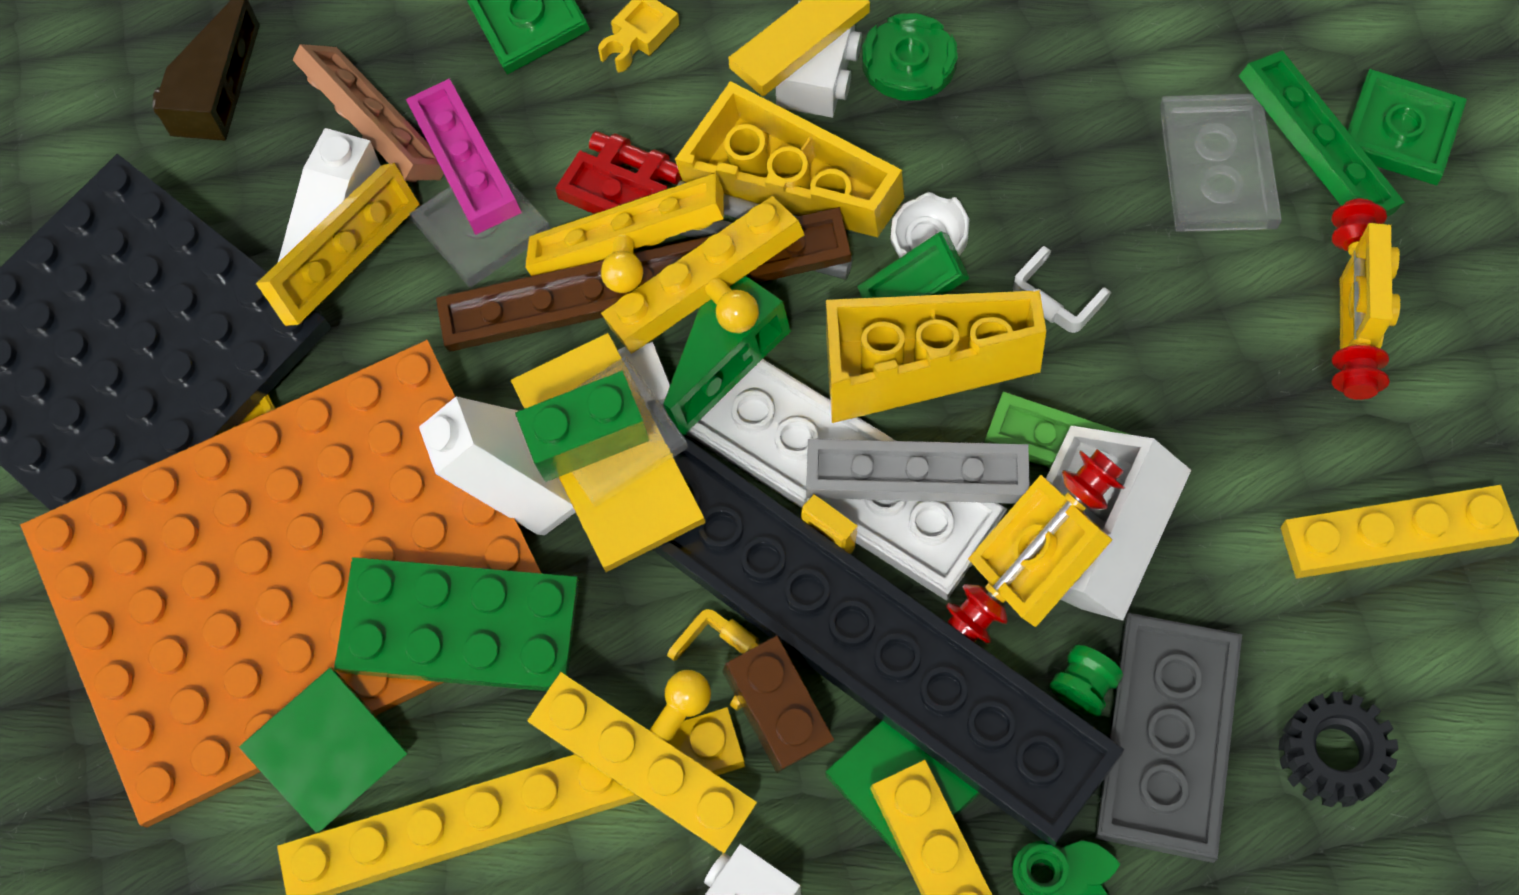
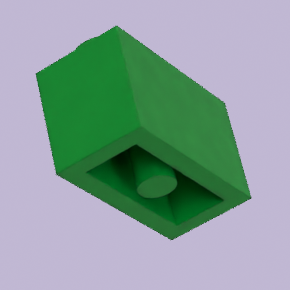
(582, 426)

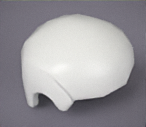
(924, 218)

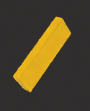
(794, 41)

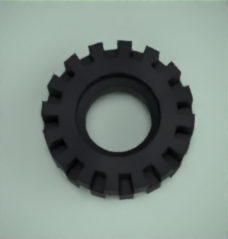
(1361, 725)

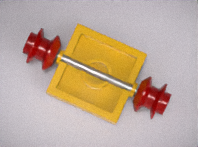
(1365, 298)
(1038, 549)

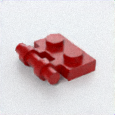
(601, 184)

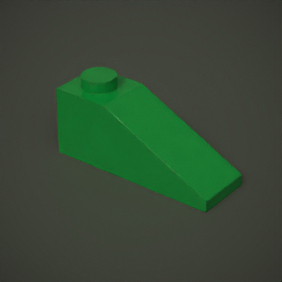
(720, 359)

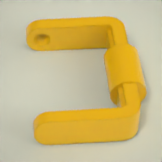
(729, 631)

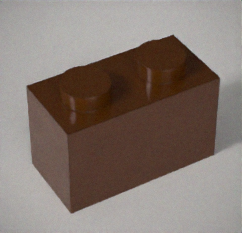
(777, 704)

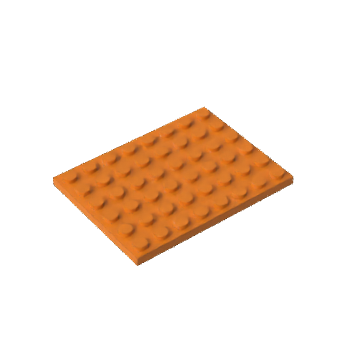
(226, 569)

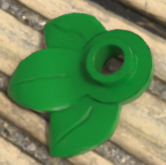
(1074, 868)

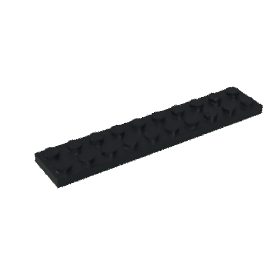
(889, 652)

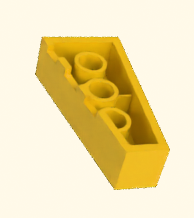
(772, 152)
(928, 347)

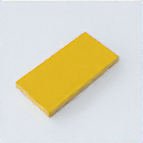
(644, 512)

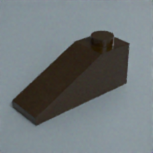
(207, 76)

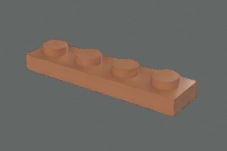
(368, 111)

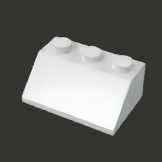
(1133, 516)

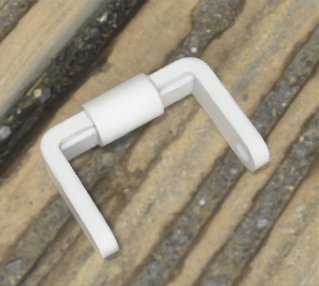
(1052, 309)

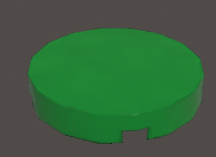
(909, 57)

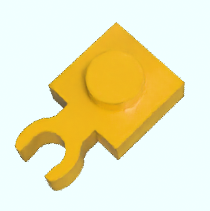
(638, 26)

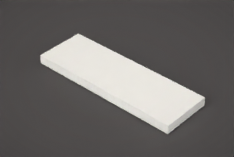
(766, 434)

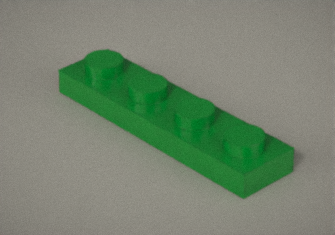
(1317, 133)

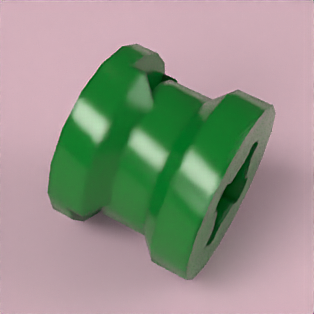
(1086, 680)

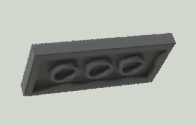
(1175, 735)

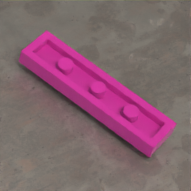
(463, 157)

